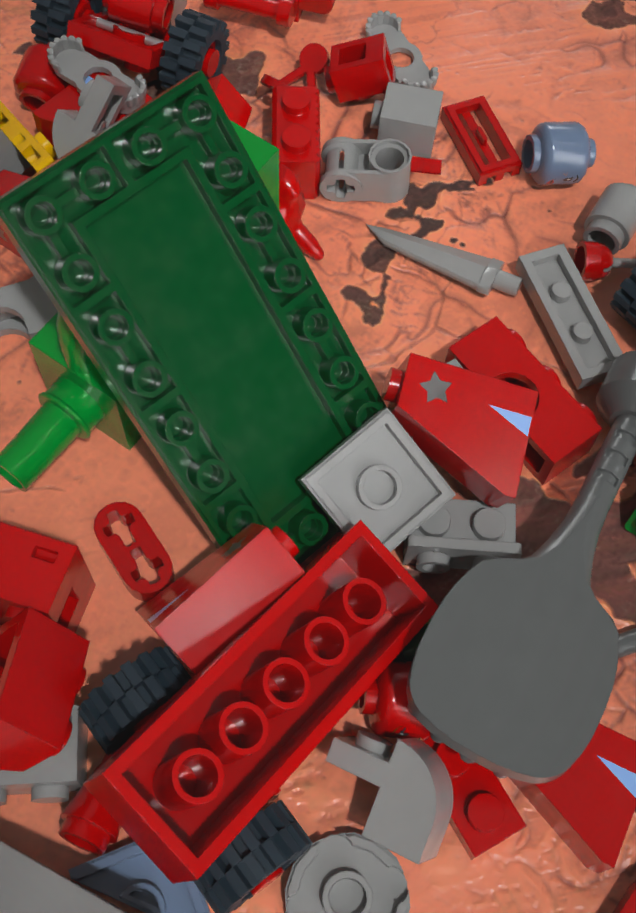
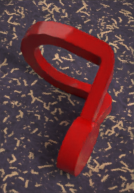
(312, 61)

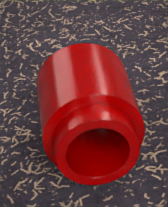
(141, 14)

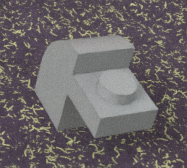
(99, 108)
(412, 795)

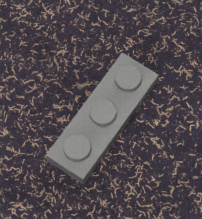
(569, 314)

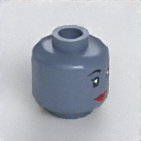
(558, 153)

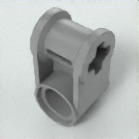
(370, 170)

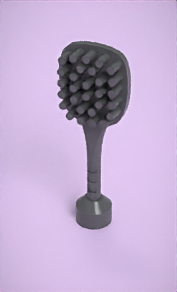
(522, 645)

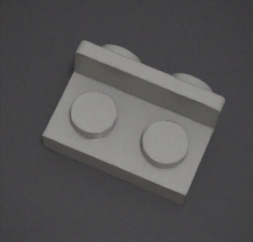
(462, 537)

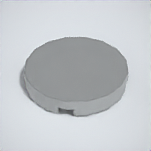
(346, 877)

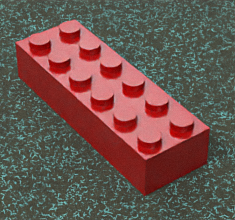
(261, 705)

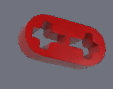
(123, 557)

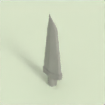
(466, 267)

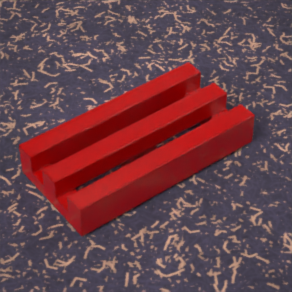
(473, 144)

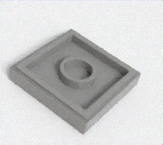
(379, 480)

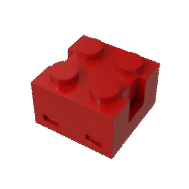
(42, 575)

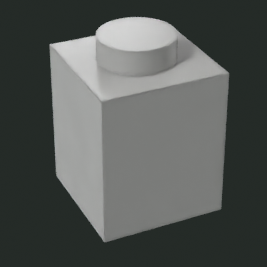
(408, 116)

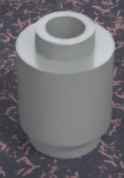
(613, 217)

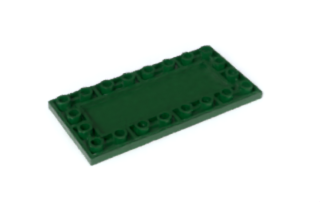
(197, 310)

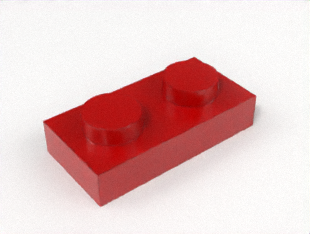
(481, 806)

